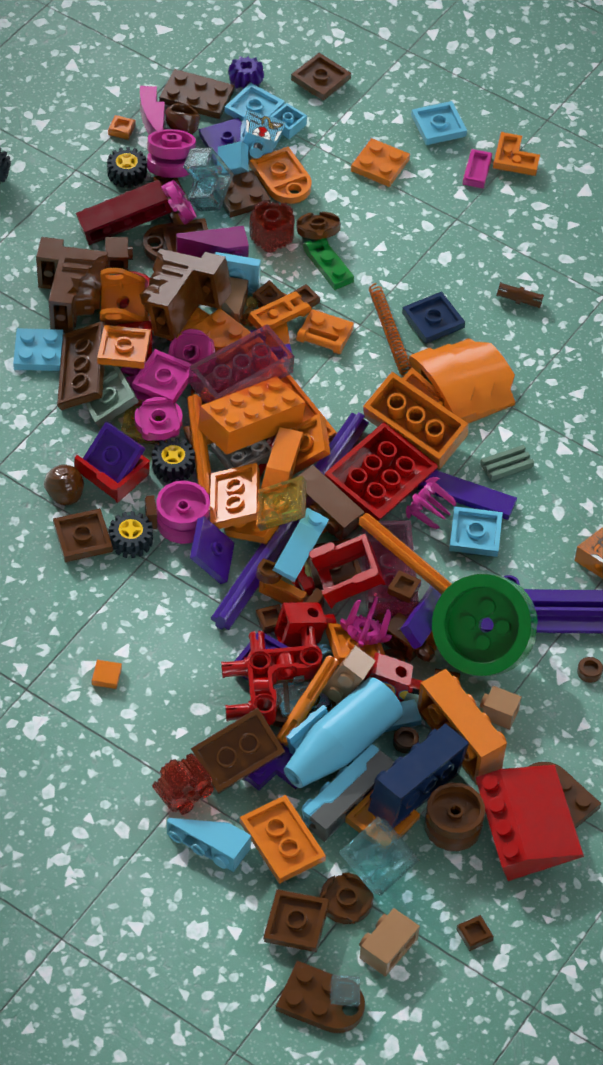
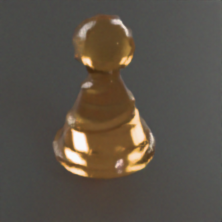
(251, 303)

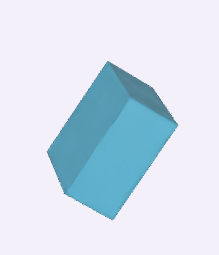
(294, 119)
(235, 156)

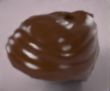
(182, 118)
(64, 484)

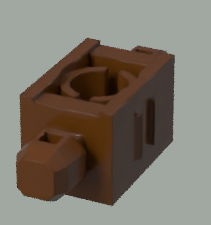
(399, 641)

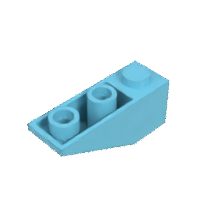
(215, 840)

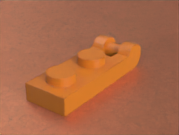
(280, 311)

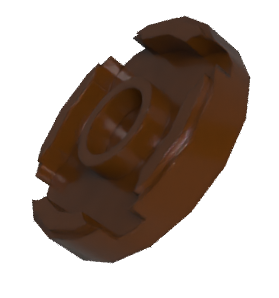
(318, 226)
(348, 898)

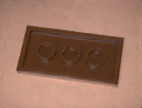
(79, 373)

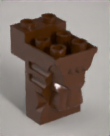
(73, 280)
(179, 287)

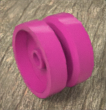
(168, 152)
(179, 508)

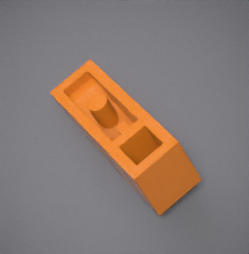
(282, 457)

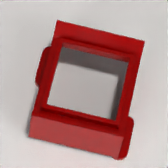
(107, 484)
(331, 556)

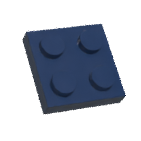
(433, 317)

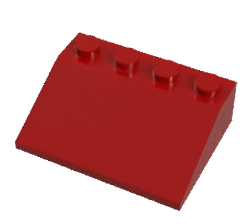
(381, 471)
(529, 819)

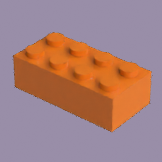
(251, 415)
(416, 418)
(445, 702)

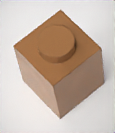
(501, 706)

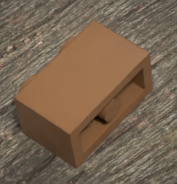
(348, 675)
(389, 941)

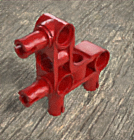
(277, 665)

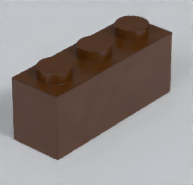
(331, 503)

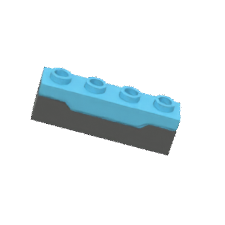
(337, 799)

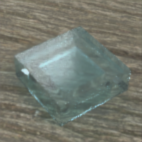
(345, 990)

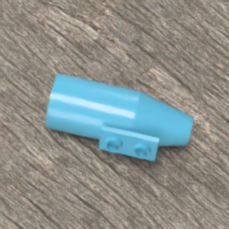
(337, 737)

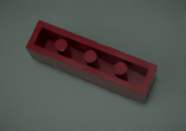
(123, 212)

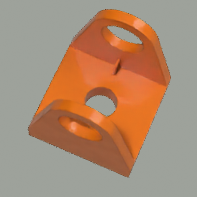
(117, 288)

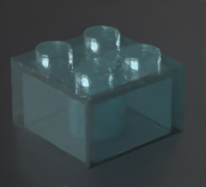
(379, 856)

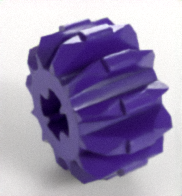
(245, 71)

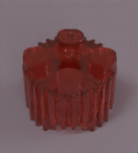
(272, 225)
(183, 784)

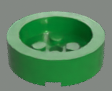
(459, 620)

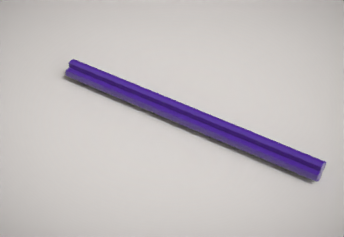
(247, 582)

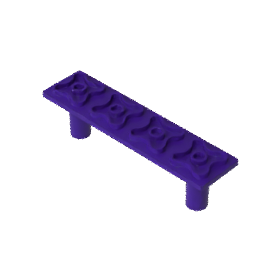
(563, 610)

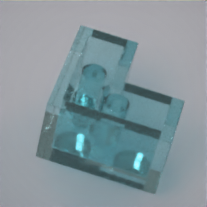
(210, 179)

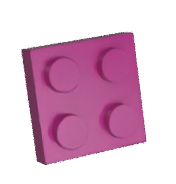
(163, 376)

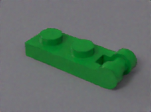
(328, 263)

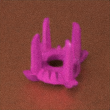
(421, 501)
(353, 624)

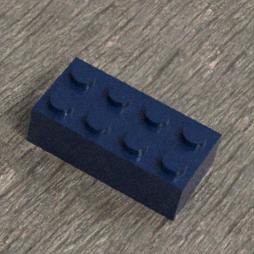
(417, 775)

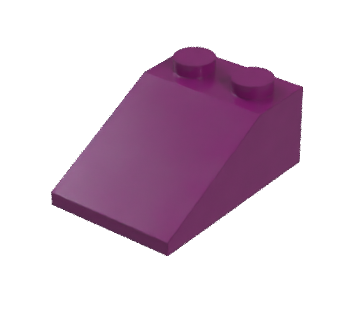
(221, 240)

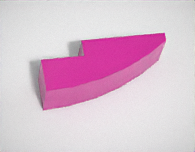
(151, 110)

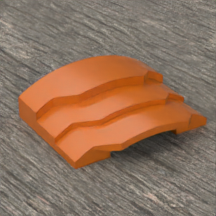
(468, 377)

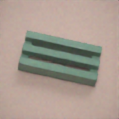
(504, 461)

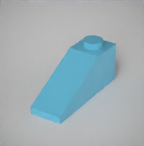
(300, 545)

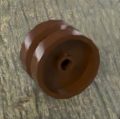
(454, 817)

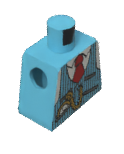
(260, 133)

